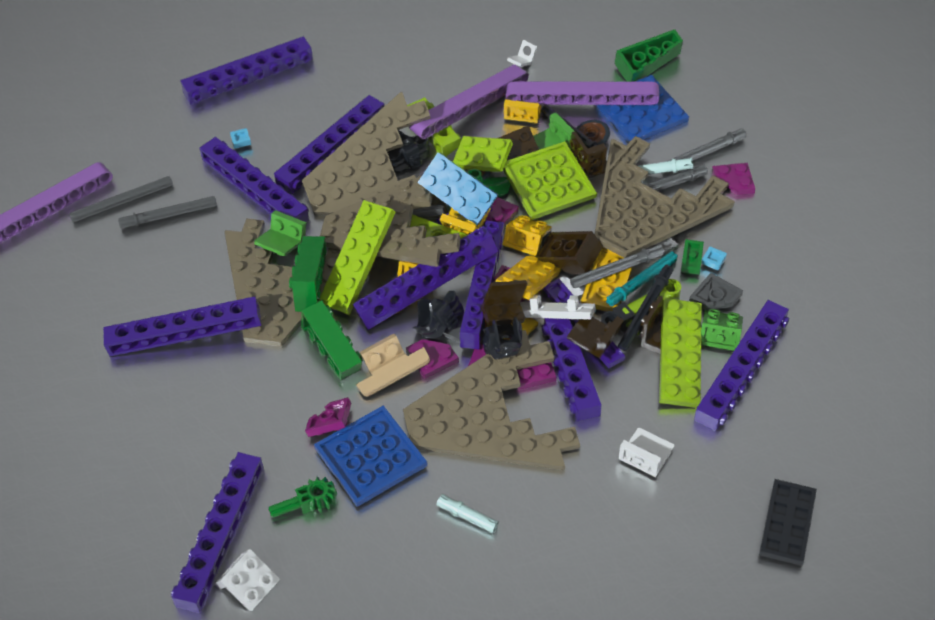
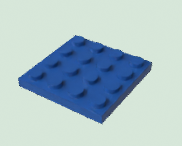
(645, 120)
(370, 455)

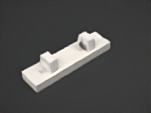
(568, 310)

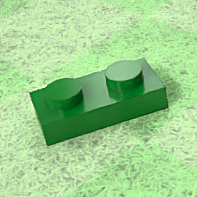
(692, 256)

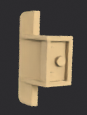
(388, 364)

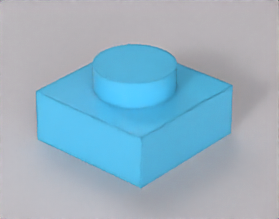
(240, 138)
(714, 258)

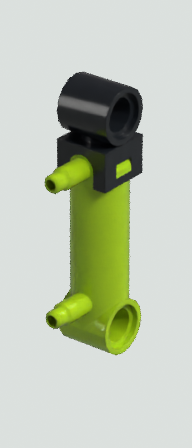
(628, 311)

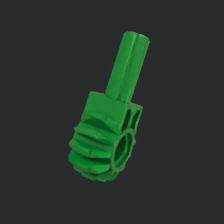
(307, 498)

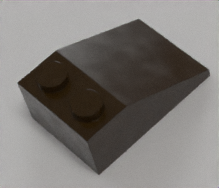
(571, 251)

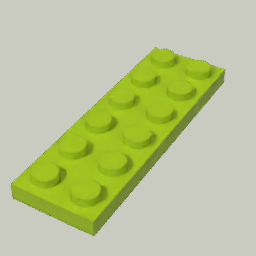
(357, 257)
(680, 353)

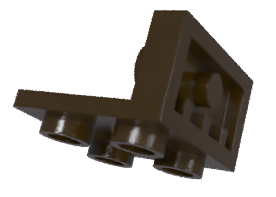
(522, 142)
(591, 159)
(503, 302)
(652, 327)
(594, 334)

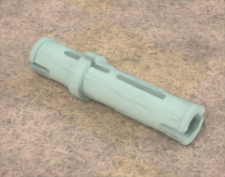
(669, 166)
(467, 513)

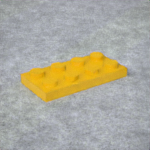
(532, 270)
(598, 290)

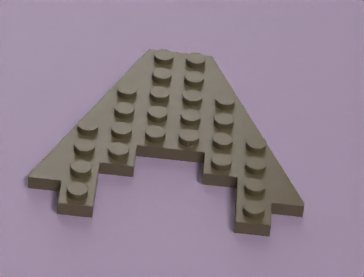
(362, 162)
(639, 216)
(401, 240)
(268, 283)
(472, 419)

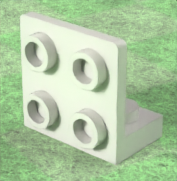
(645, 451)
(248, 579)

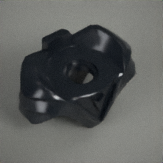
(410, 154)
(438, 315)
(501, 348)

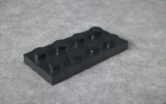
(788, 522)

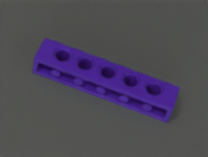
(572, 368)

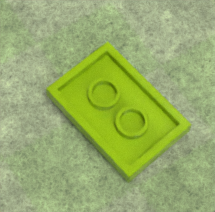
(483, 153)

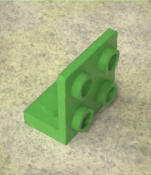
(556, 133)
(284, 234)
(721, 329)

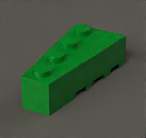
(648, 55)
(308, 271)
(331, 340)

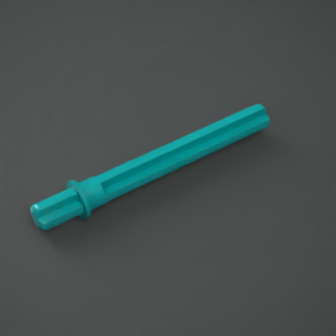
(622, 292)

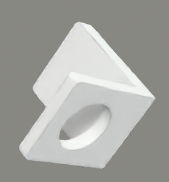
(523, 59)

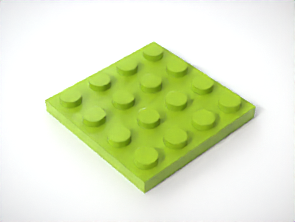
(548, 180)

